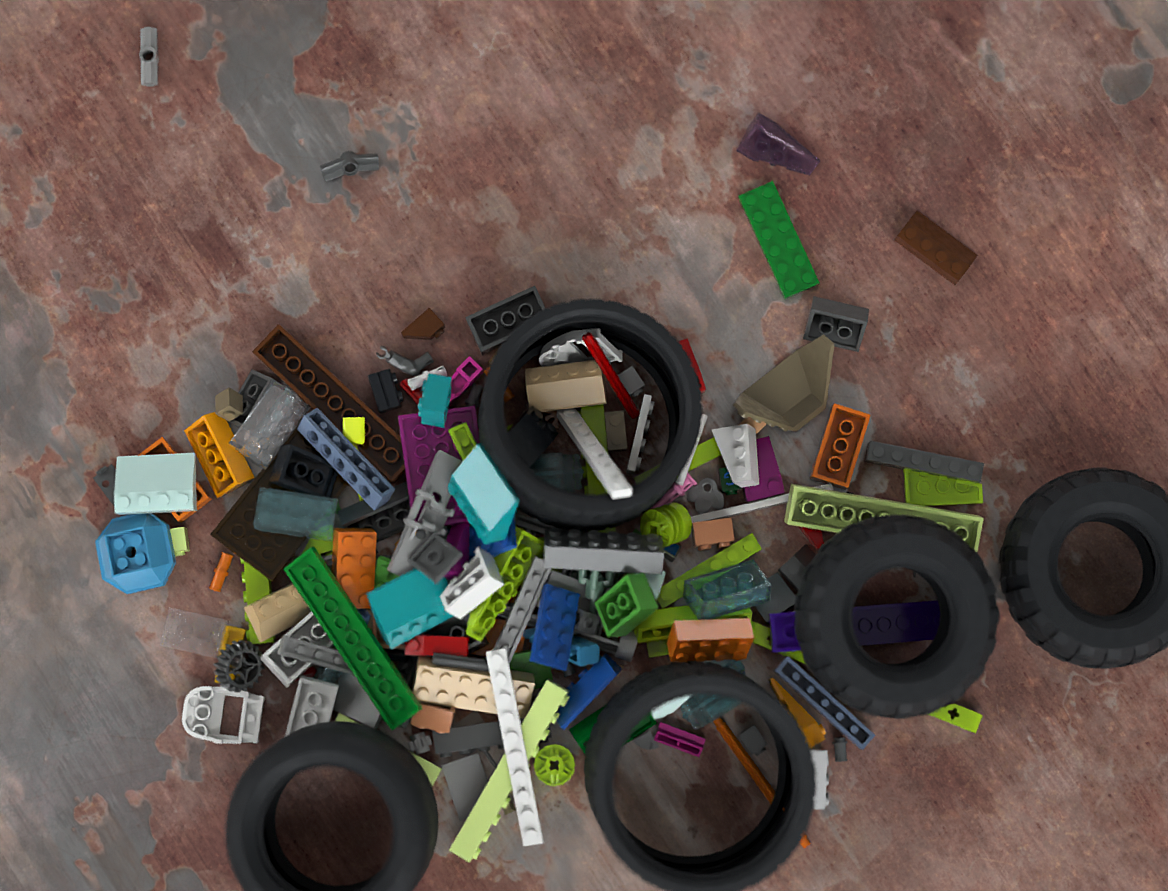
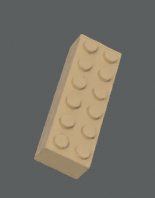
(466, 687)

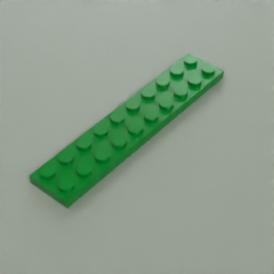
(353, 638)

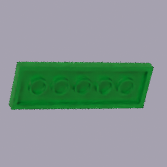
(778, 240)

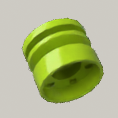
(668, 521)
(542, 765)

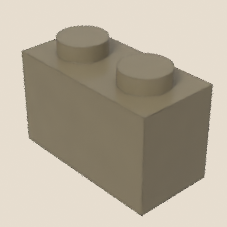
(615, 431)

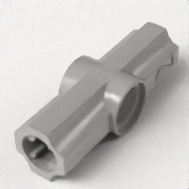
(149, 45)

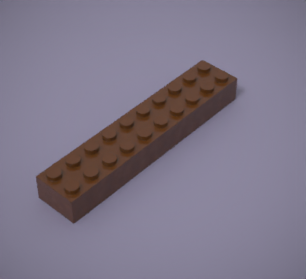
(328, 394)

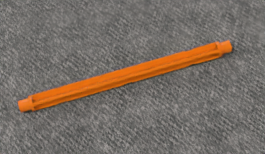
(749, 765)

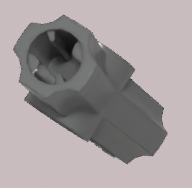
(349, 165)

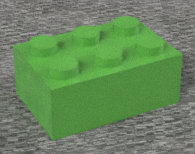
(626, 605)

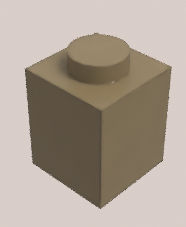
(229, 404)

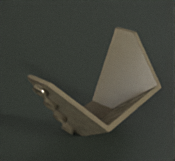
(792, 390)

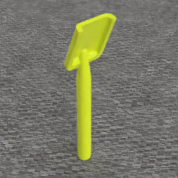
(355, 432)

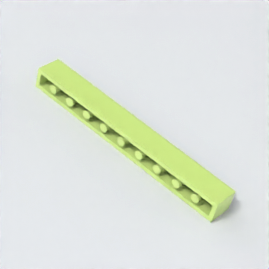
(499, 786)

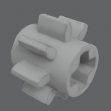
(420, 743)

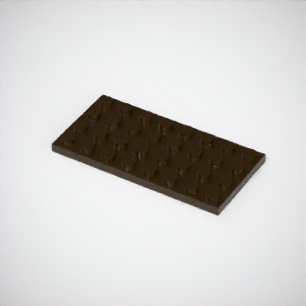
(262, 549)

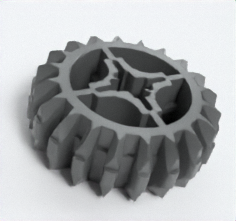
(234, 662)

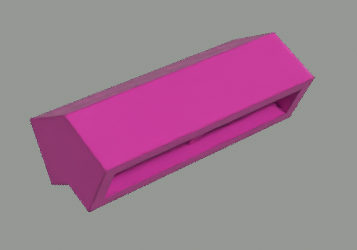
(679, 739)

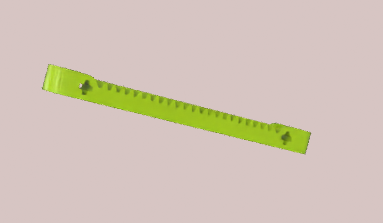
(964, 717)

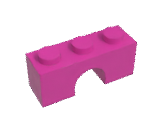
(463, 378)

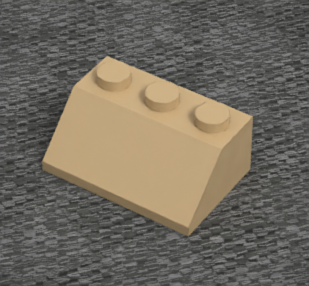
(276, 612)

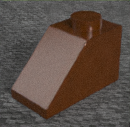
(424, 327)

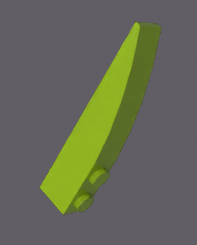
(513, 568)

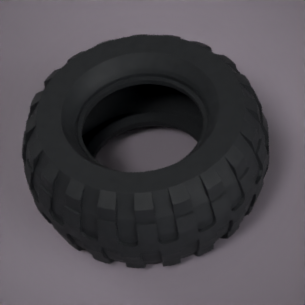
(1033, 581)
(964, 631)

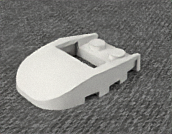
(563, 351)
(204, 714)

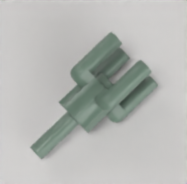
(595, 585)

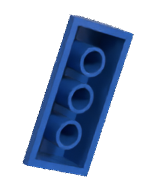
(587, 688)

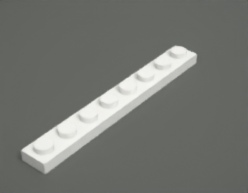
(594, 453)

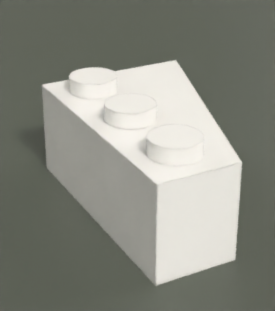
(473, 585)

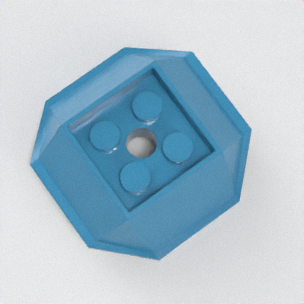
(153, 556)

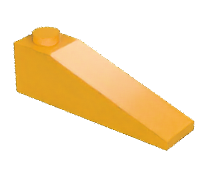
(810, 727)

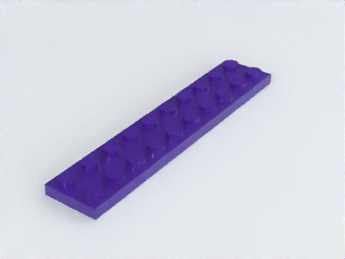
(870, 624)

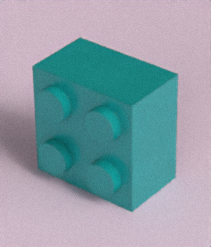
(435, 400)

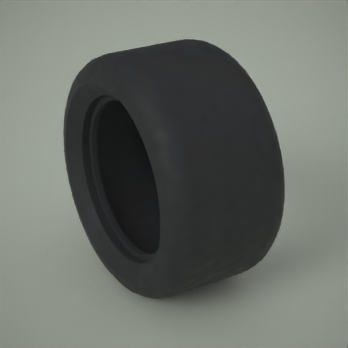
(379, 758)

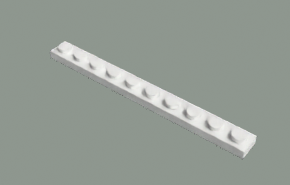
(514, 747)

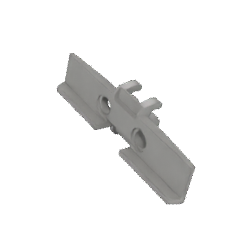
(433, 513)

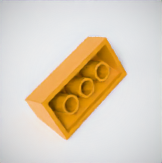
(221, 462)

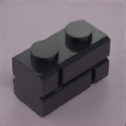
(385, 391)

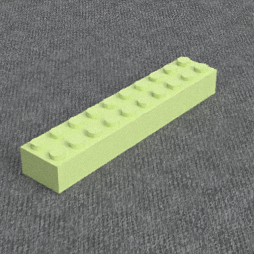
(836, 510)

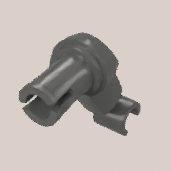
(404, 364)

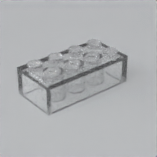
(269, 425)

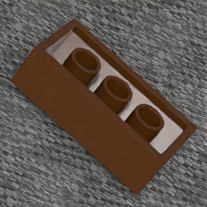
(936, 247)

